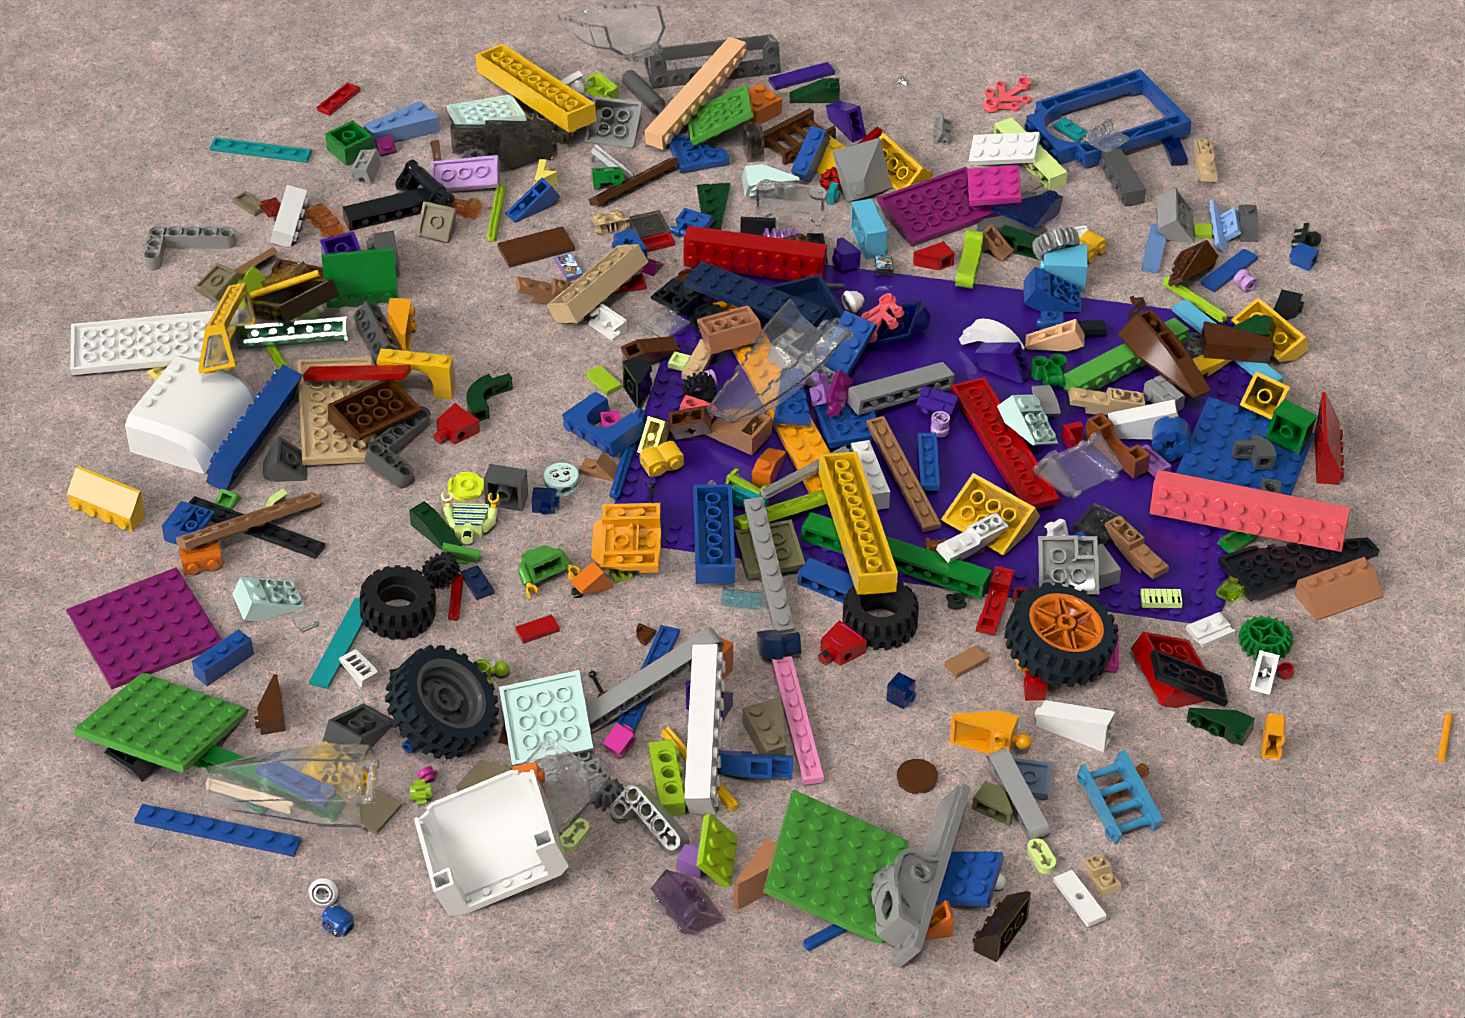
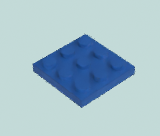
(845, 427)
(970, 878)

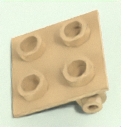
(615, 217)

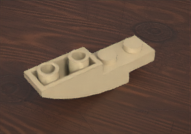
(1204, 160)
(1101, 402)

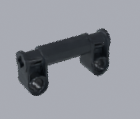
(412, 178)

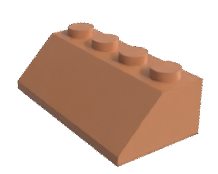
(1338, 589)

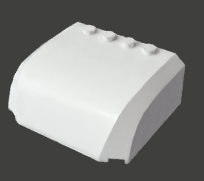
(187, 414)
(490, 842)

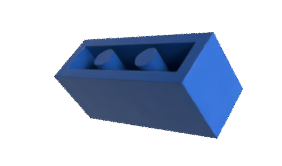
(810, 154)
(825, 579)
(222, 657)

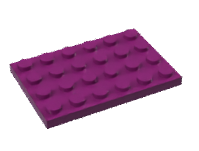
(933, 207)

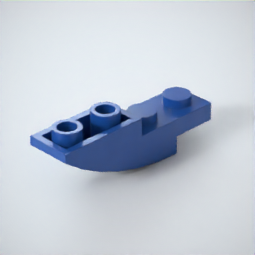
(755, 765)

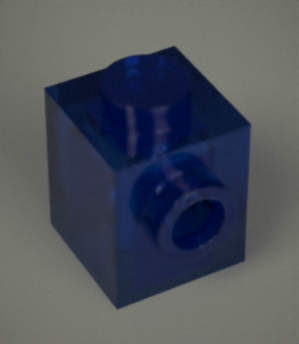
(545, 500)
(901, 690)

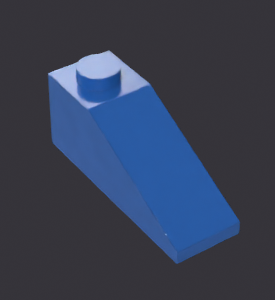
(535, 200)

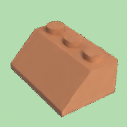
(729, 329)

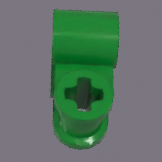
(1049, 371)

